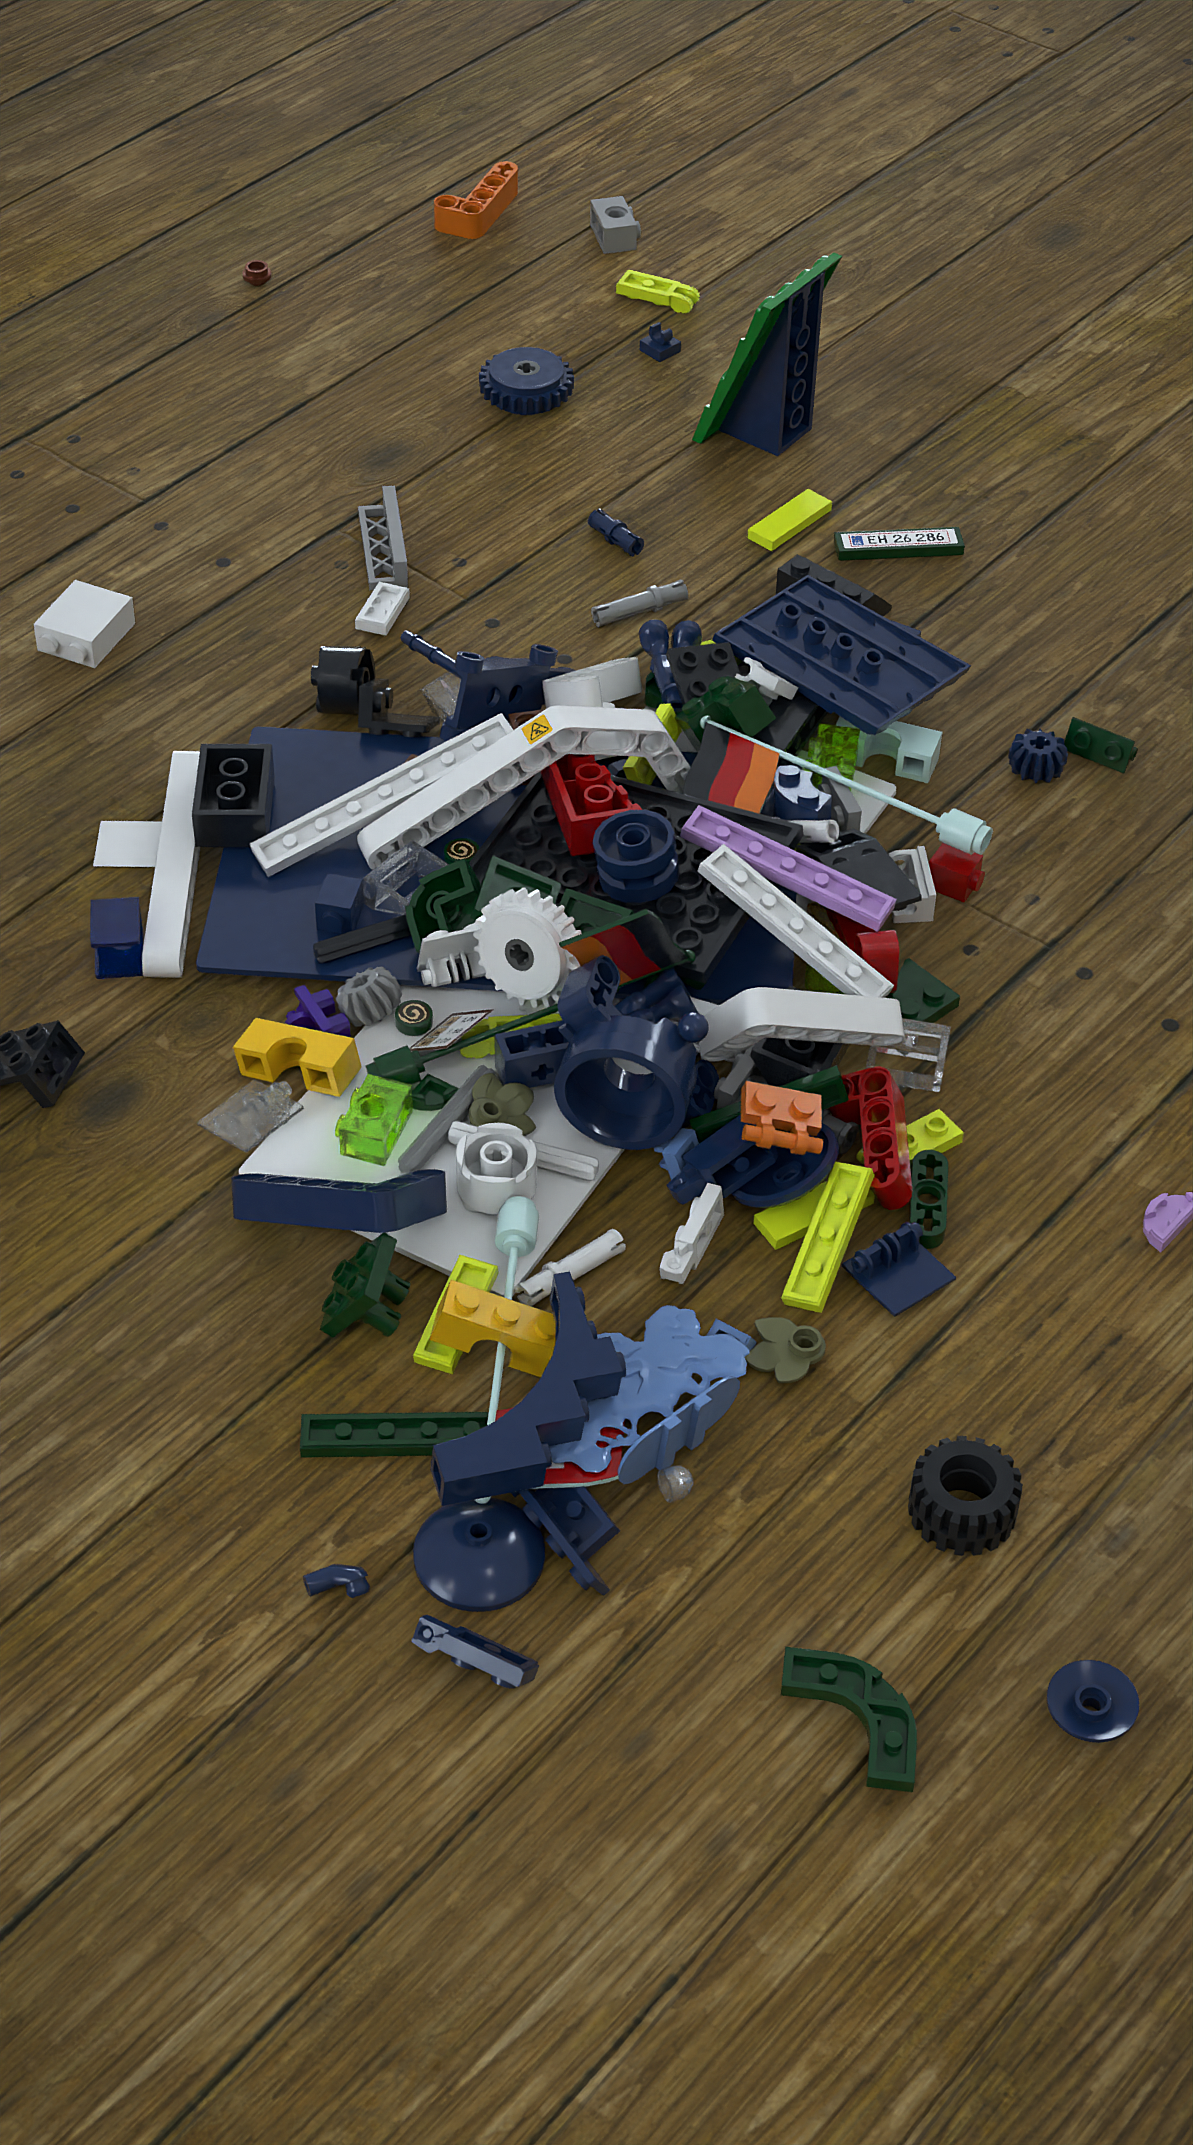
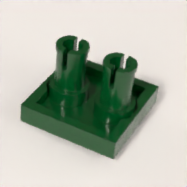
(359, 1287)

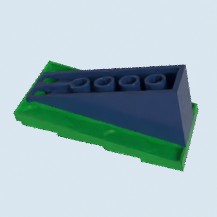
(772, 376)

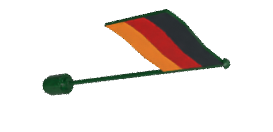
(634, 943)

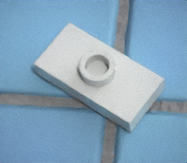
(382, 608)

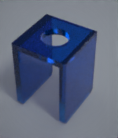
(117, 937)

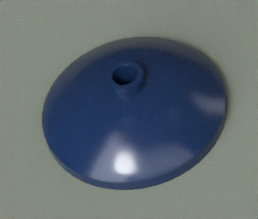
(790, 1175)
(479, 1571)

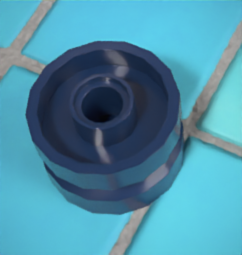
(636, 856)

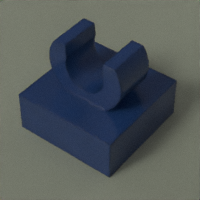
(660, 343)

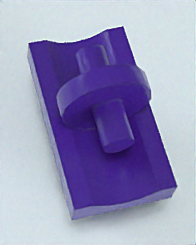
(313, 1012)

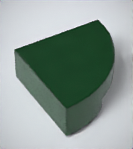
(432, 1094)

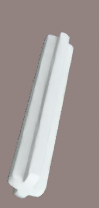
(547, 1156)

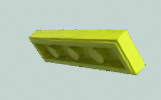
(827, 1237)

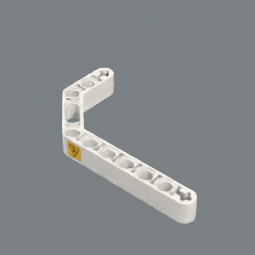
(514, 760)

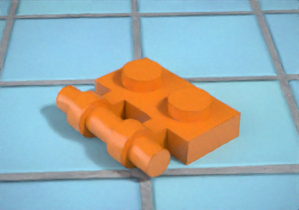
(785, 1110)

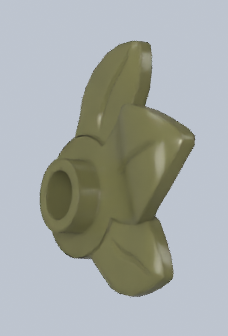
(501, 1103)
(784, 1350)

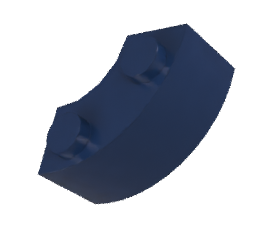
(797, 797)

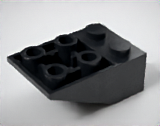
(866, 862)

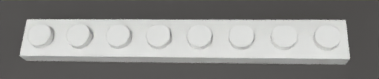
(372, 799)

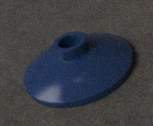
(1097, 1686)

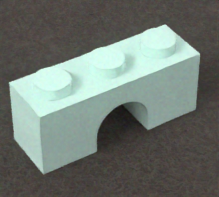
(910, 745)

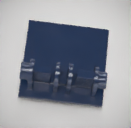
(898, 1269)

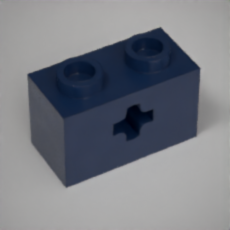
(530, 1054)

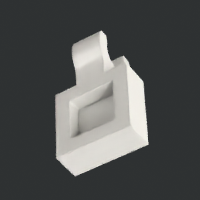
(771, 684)

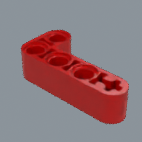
(876, 948)
(880, 1110)

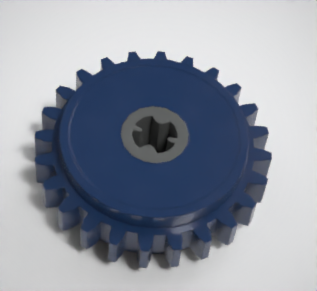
(526, 380)

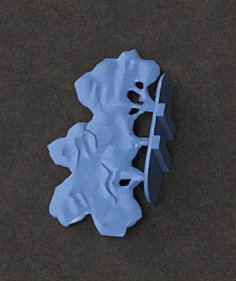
(654, 1380)

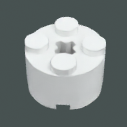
(495, 1167)

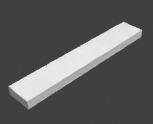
(792, 925)

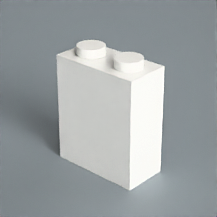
(84, 623)

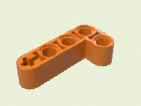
(482, 207)

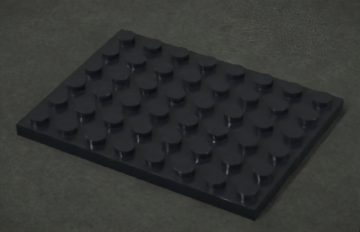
(692, 912)

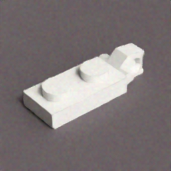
(695, 1236)

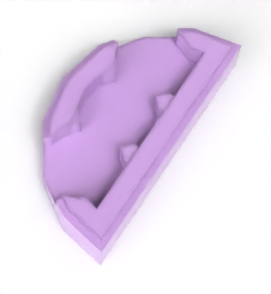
(1167, 1218)

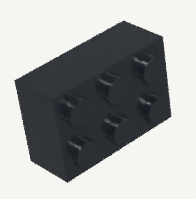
(233, 794)

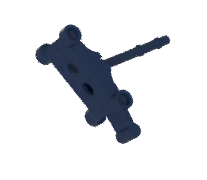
(491, 683)

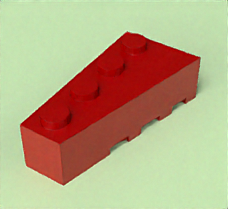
(583, 798)

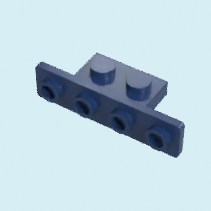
(575, 1526)

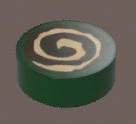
(460, 849)
(413, 1018)

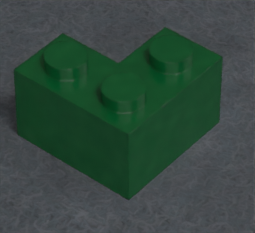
(729, 704)

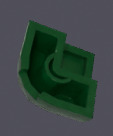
(443, 901)

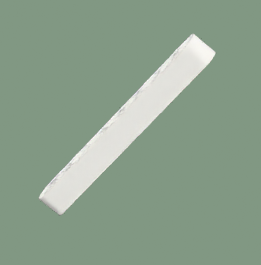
(173, 875)

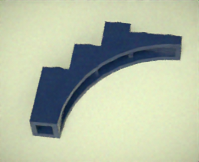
(515, 1448)

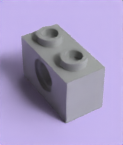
(614, 224)

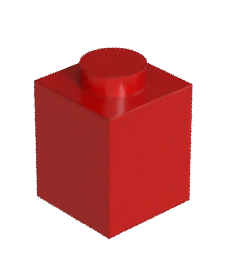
(956, 872)

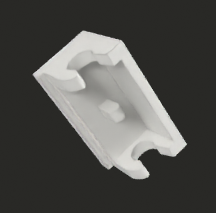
(918, 872)

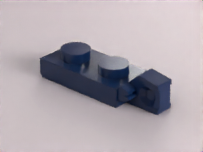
(475, 1651)

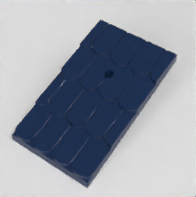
(842, 654)

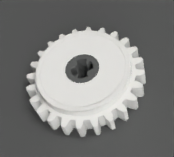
(522, 946)

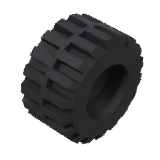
(969, 1468)

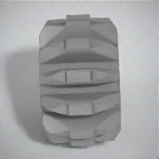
(369, 996)

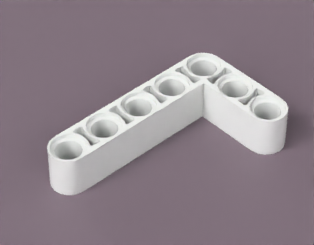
(799, 1016)

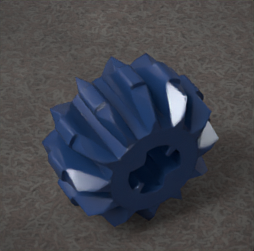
(1038, 755)

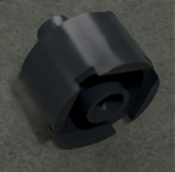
(339, 677)

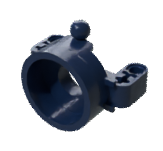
(614, 1103)

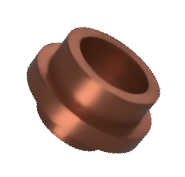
(256, 272)

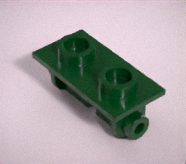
(1099, 745)

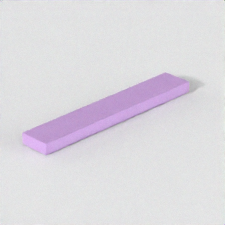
(790, 868)

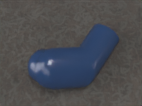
(335, 1576)

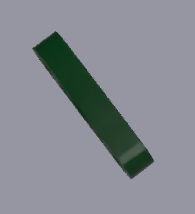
(938, 1187)

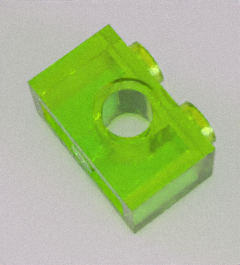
(374, 1119)

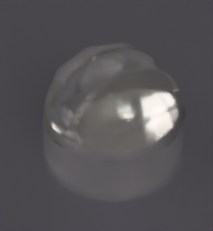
(674, 1482)

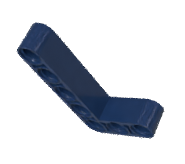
(340, 1203)

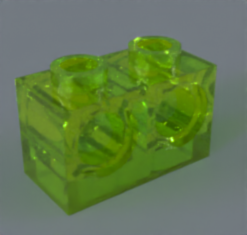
(834, 747)

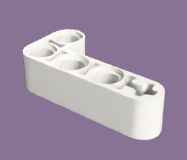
(594, 684)

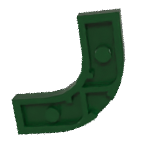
(866, 1694)

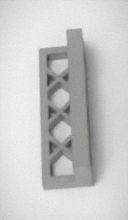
(390, 545)

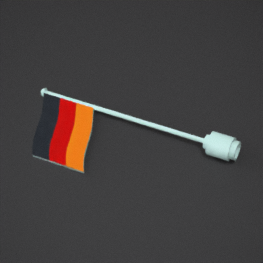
(742, 771)

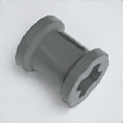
(843, 1131)

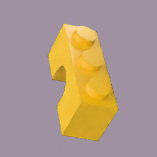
(324, 1058)
(477, 1315)

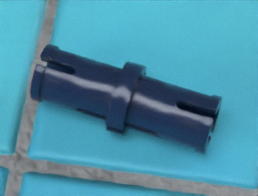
(616, 532)

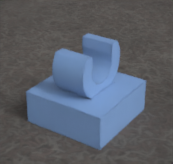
(674, 1149)

